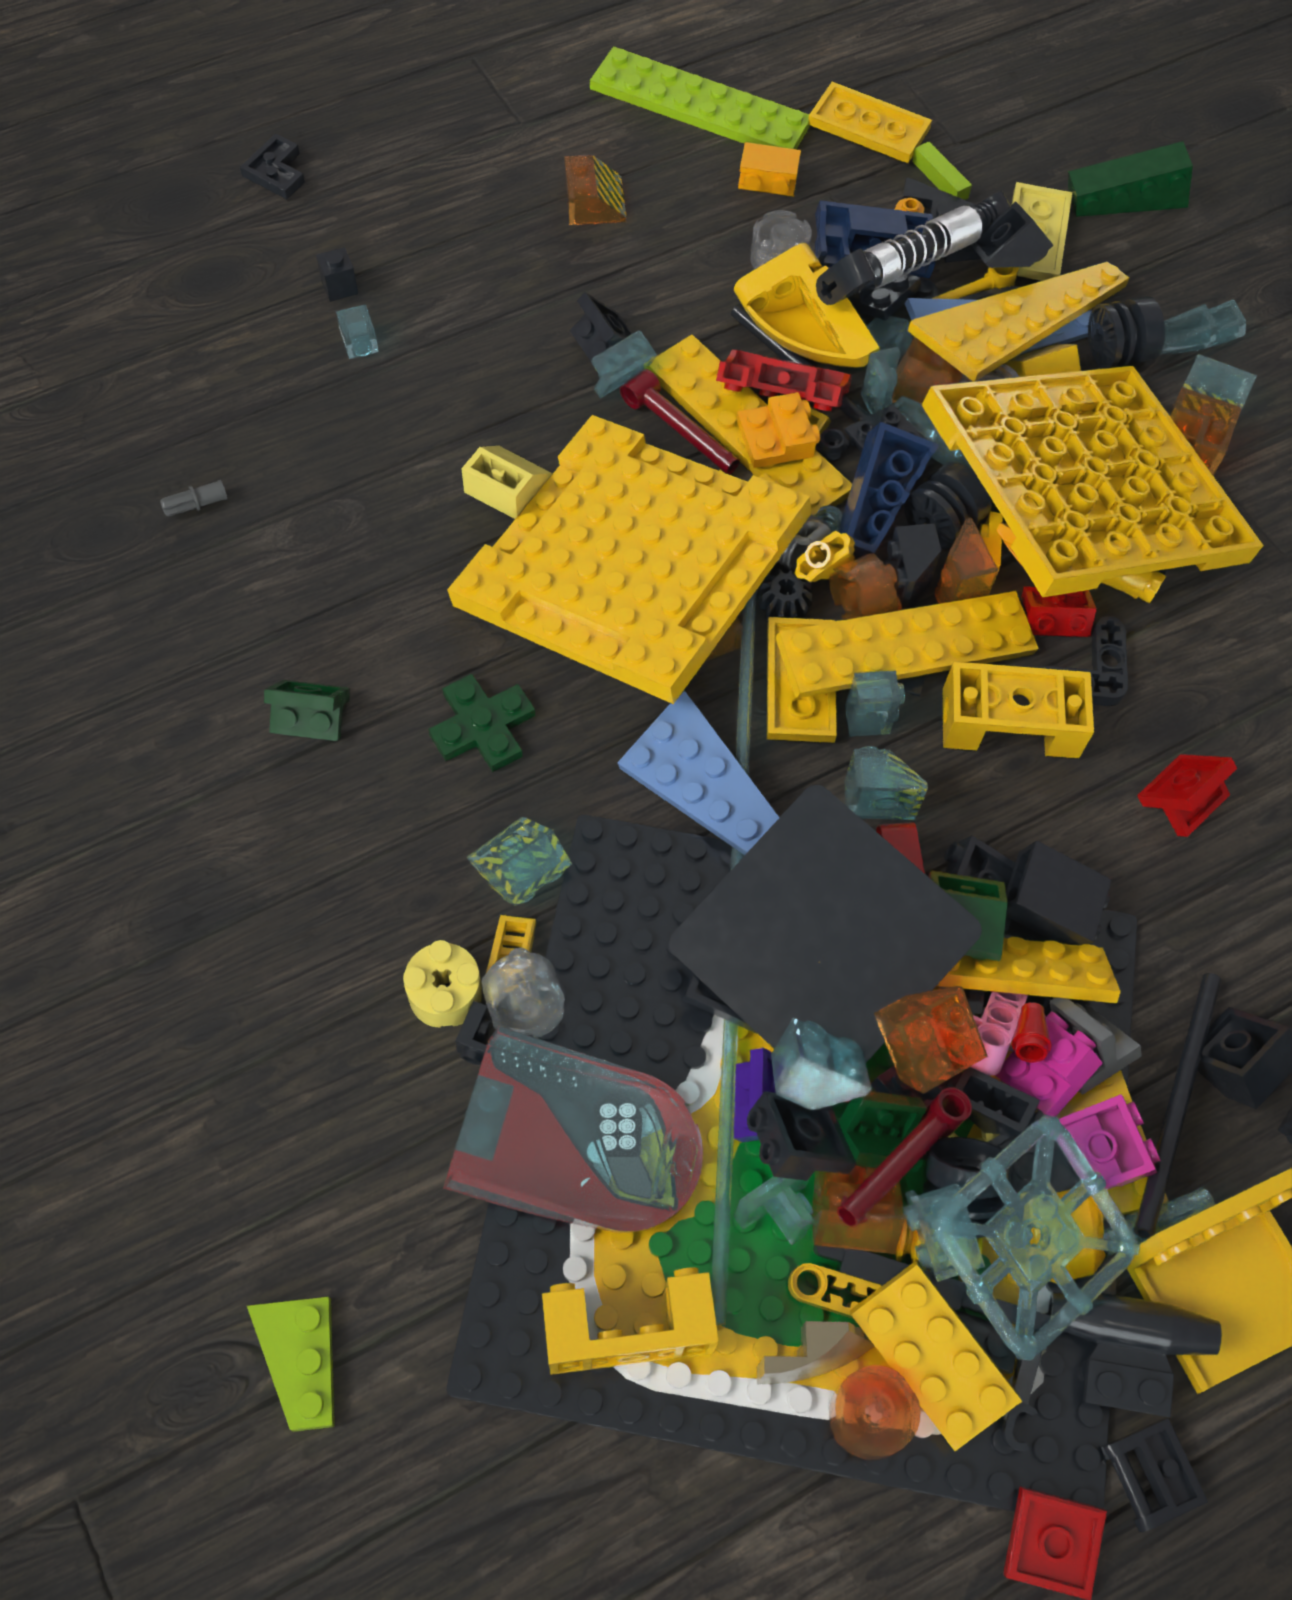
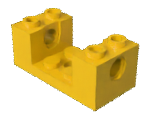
(982, 700)
(689, 1334)

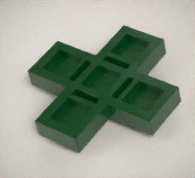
(482, 722)

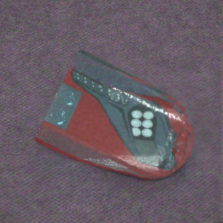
(574, 1138)

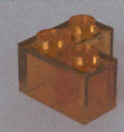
(1205, 424)

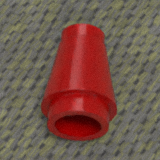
(1031, 1034)

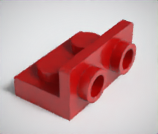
(1059, 614)

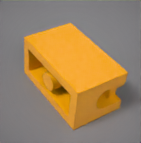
(769, 169)

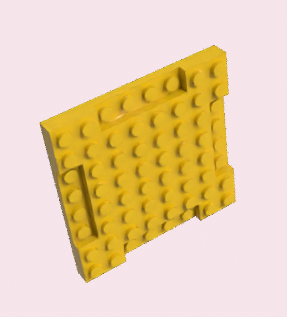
(1090, 477)
(632, 558)

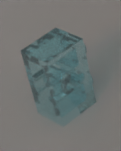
(873, 703)

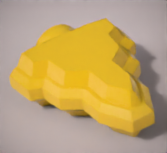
(824, 556)

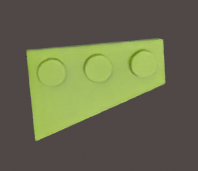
(299, 1358)

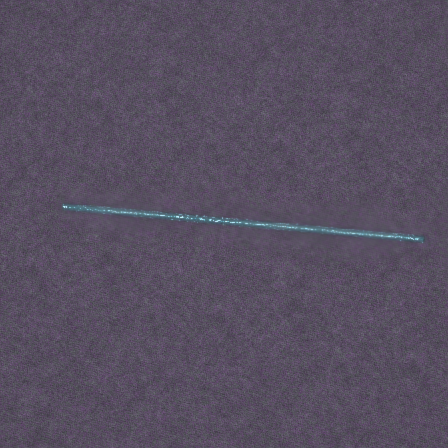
(730, 1030)

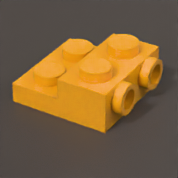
(778, 431)

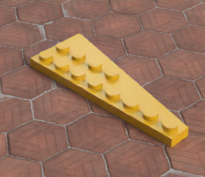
(999, 327)

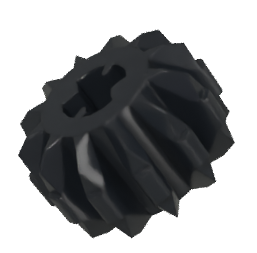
(785, 595)

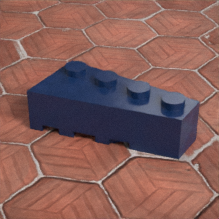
(882, 484)

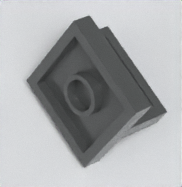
(1112, 1044)

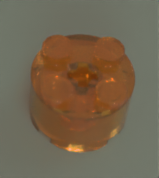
(864, 587)
(892, 1398)

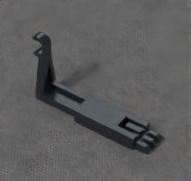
(882, 1269)

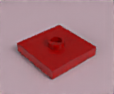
(1055, 1543)

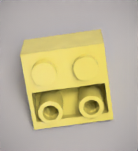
(502, 479)

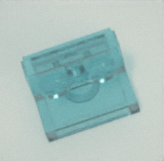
(779, 1198)

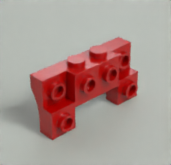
(785, 377)

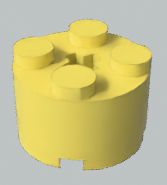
(442, 965)

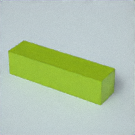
(941, 171)

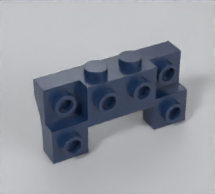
(852, 227)

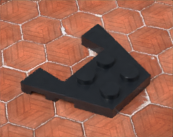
(939, 203)

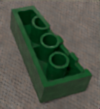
(1133, 183)

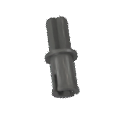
(193, 498)

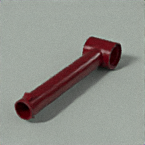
(645, 390)
(939, 1121)

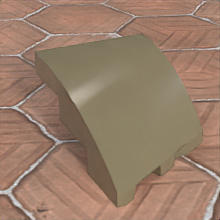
(822, 1350)

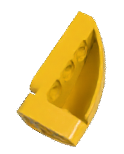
(787, 309)

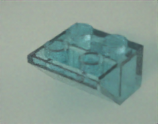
(818, 1067)

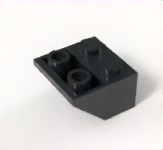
(914, 558)

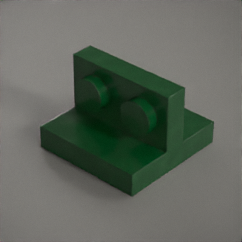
(306, 709)
(878, 1125)

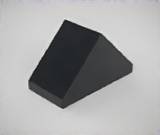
(996, 1105)

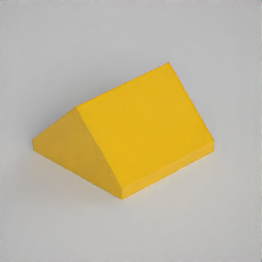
(1047, 360)

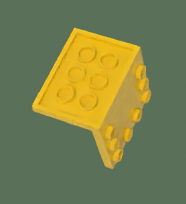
(1229, 1268)

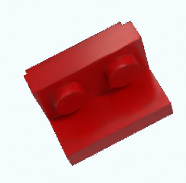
(1189, 790)

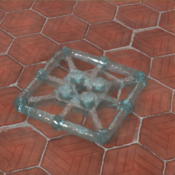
(1011, 1234)

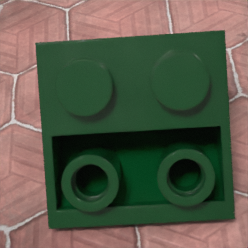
(983, 900)

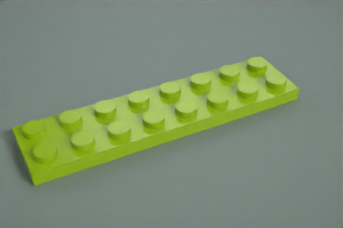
(698, 101)

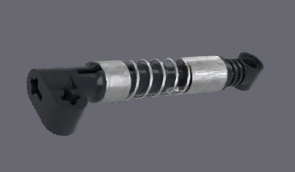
(887, 261)

